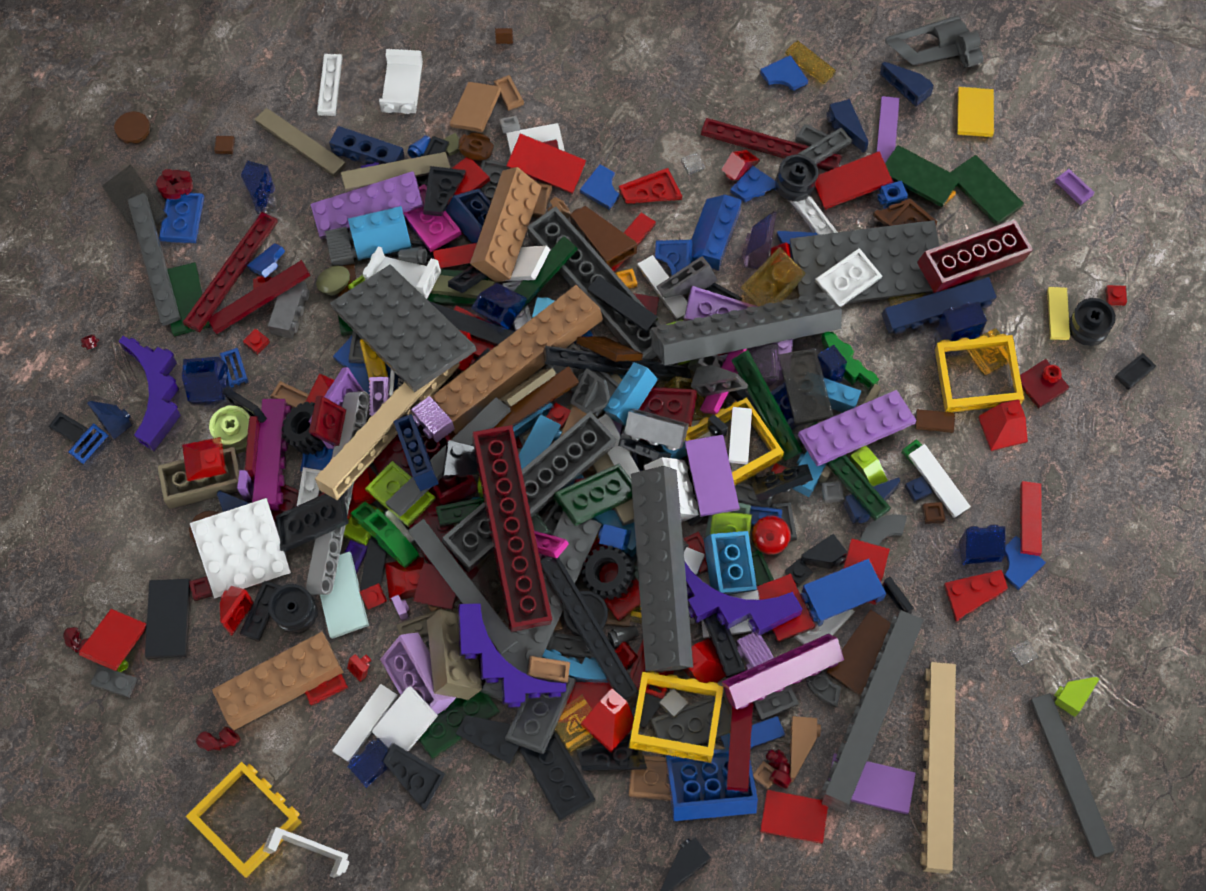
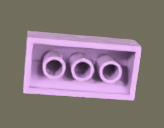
(410, 666)

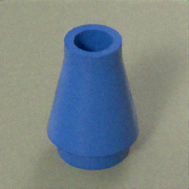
(418, 148)

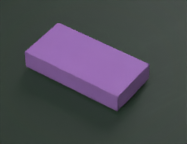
(1074, 187)
(245, 486)

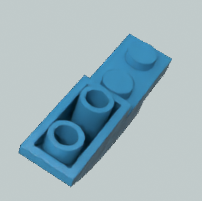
(586, 672)

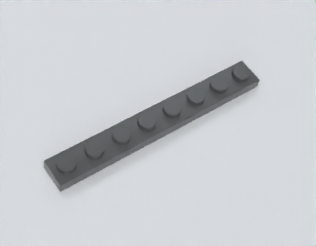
(154, 259)

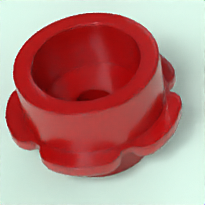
(1052, 369)

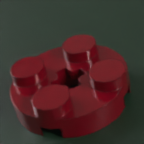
(181, 179)

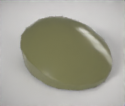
(333, 280)

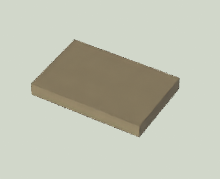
(527, 386)

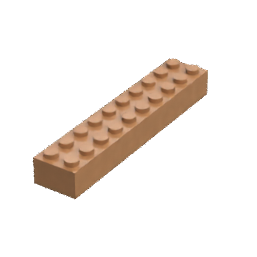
(517, 357)

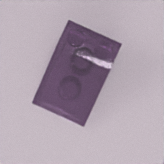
(759, 242)

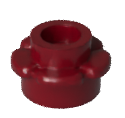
(89, 341)

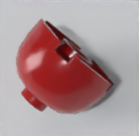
(771, 535)

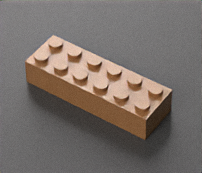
(506, 225)
(277, 681)

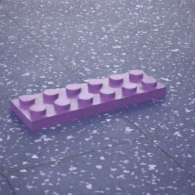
(380, 196)
(856, 428)

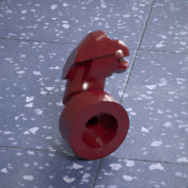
(73, 640)
(227, 738)
(781, 775)

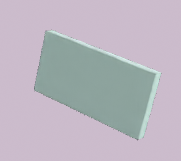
(344, 605)

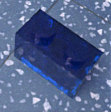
(832, 364)
(368, 764)

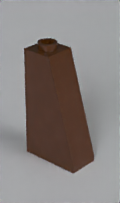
(603, 237)

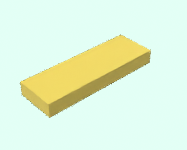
(1058, 313)

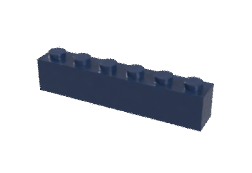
(931, 307)

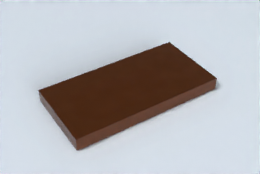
(861, 653)

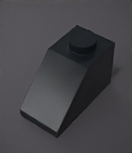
(825, 554)

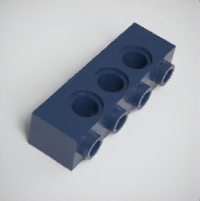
(360, 143)
(415, 452)

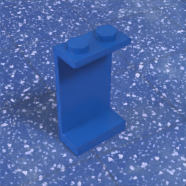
(842, 591)

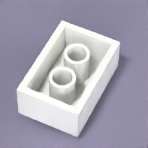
(688, 504)

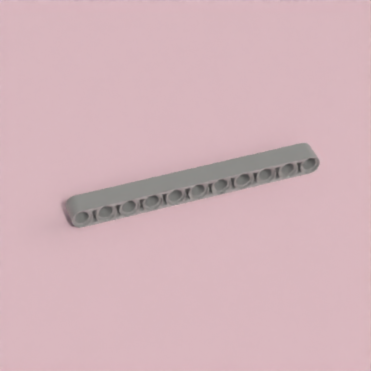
(328, 546)

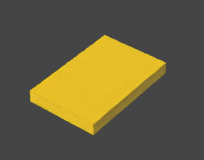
(975, 112)

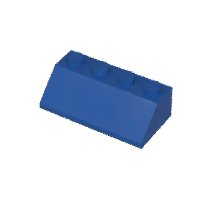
(715, 229)

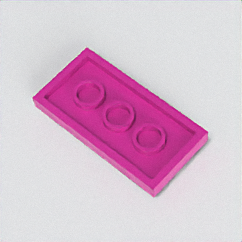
(432, 229)

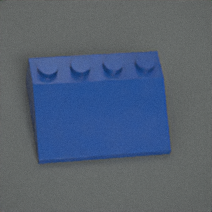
(701, 789)

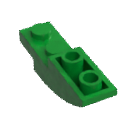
(854, 369)
(386, 533)

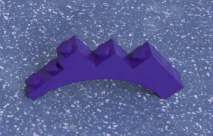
(160, 411)
(762, 614)
(515, 684)

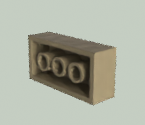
(180, 492)
(451, 672)

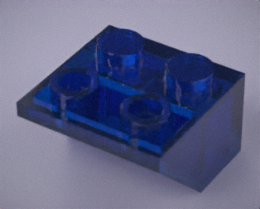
(257, 184)
(499, 305)
(204, 379)
(982, 544)

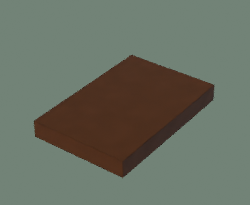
(609, 348)

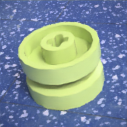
(232, 427)

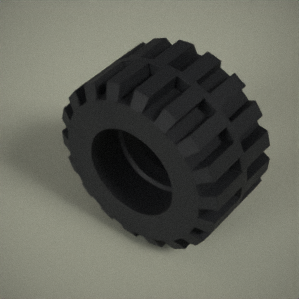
(297, 428)
(598, 561)

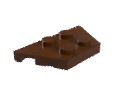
(902, 213)

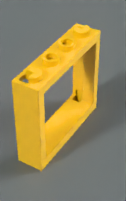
(980, 402)
(759, 464)
(671, 747)
(259, 856)

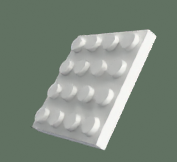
(240, 547)

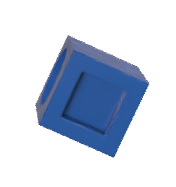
(895, 189)
(614, 536)

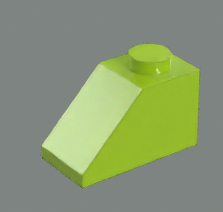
(869, 466)
(1075, 694)

